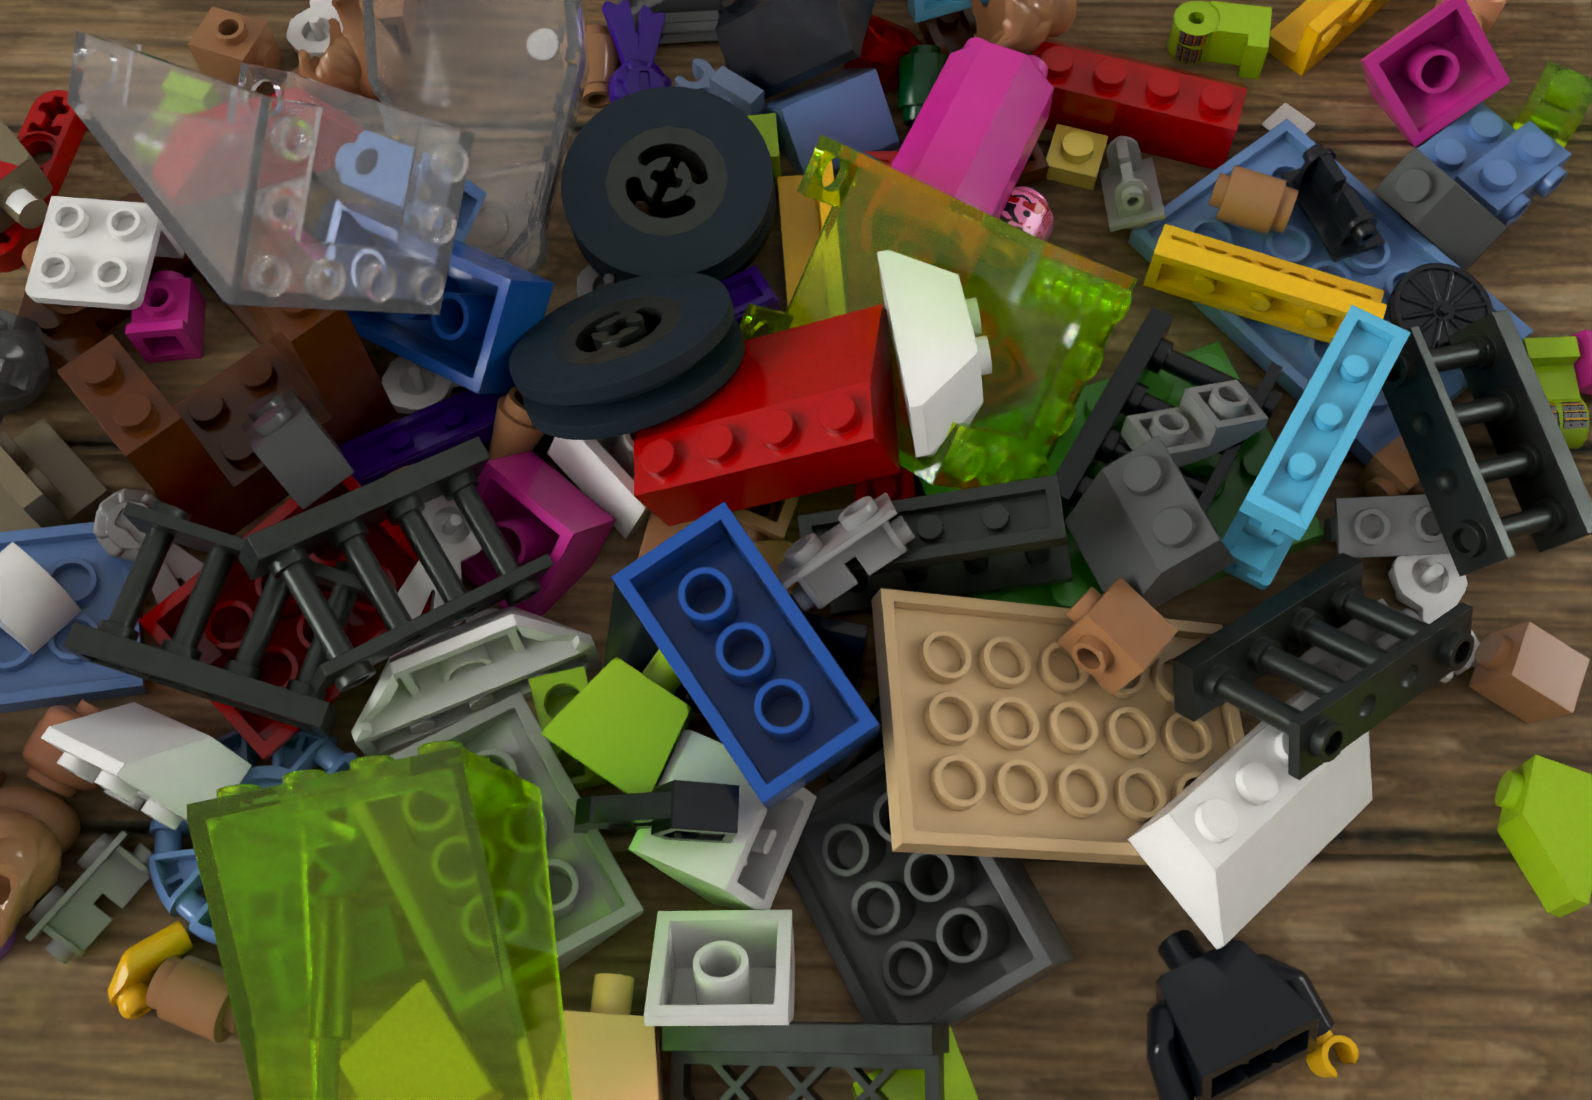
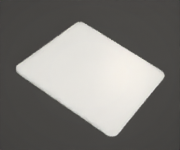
(1288, 112)

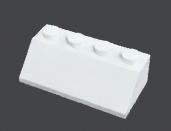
(1251, 826)

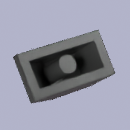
(1440, 209)

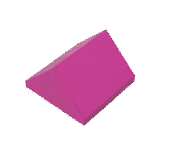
(1434, 71)

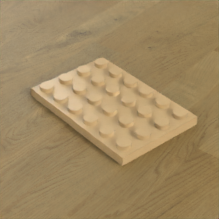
(1018, 748)

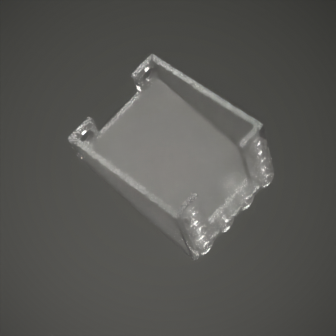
(283, 194)

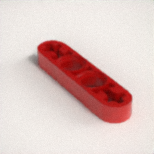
(37, 136)

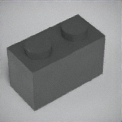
(295, 447)

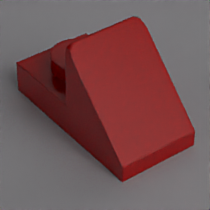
(882, 48)

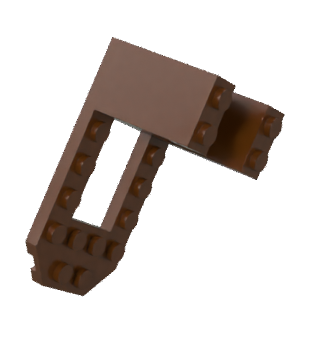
(197, 448)

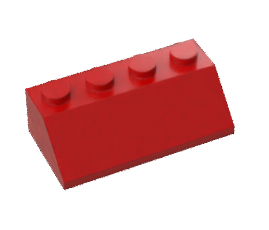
(1159, 106)

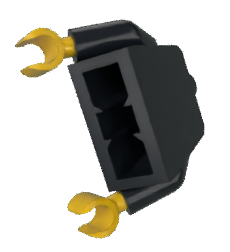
(1233, 1020)

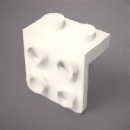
(97, 253)

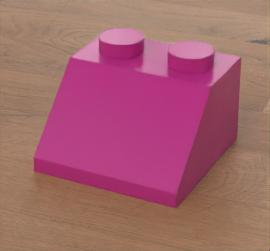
(540, 516)

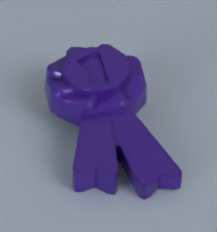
(634, 48)

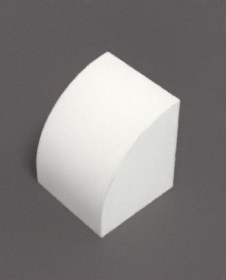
(31, 600)

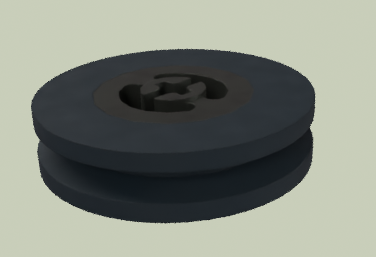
(631, 157)
(628, 355)

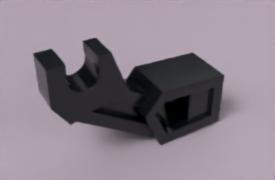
(672, 811)

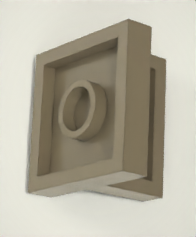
(44, 481)

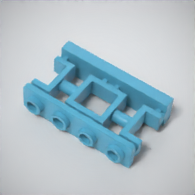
(1312, 445)

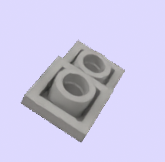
(1203, 424)

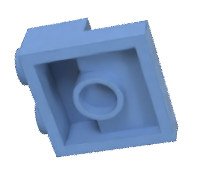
(1498, 162)

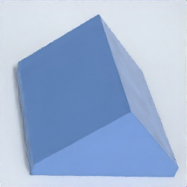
(842, 107)

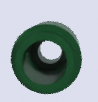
(916, 78)

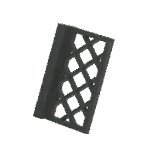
(808, 1045)

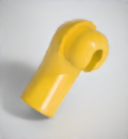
(139, 965)

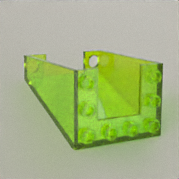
(1036, 301)
(388, 930)

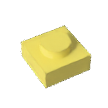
(1075, 156)

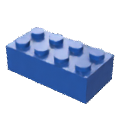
(479, 323)
(747, 655)

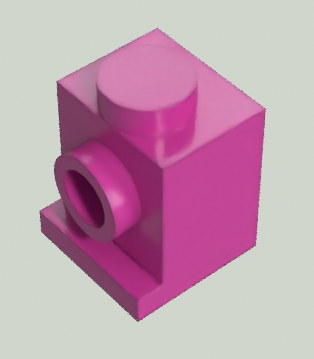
(169, 320)

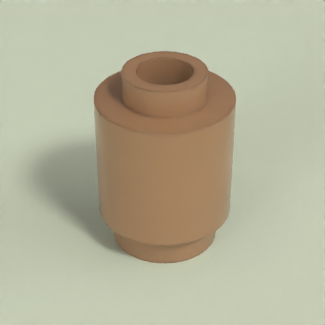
(1253, 200)
(193, 997)

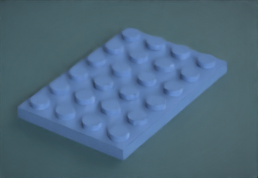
(1380, 267)

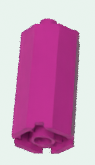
(979, 123)

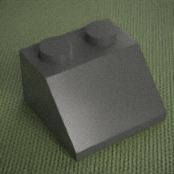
(1147, 527)

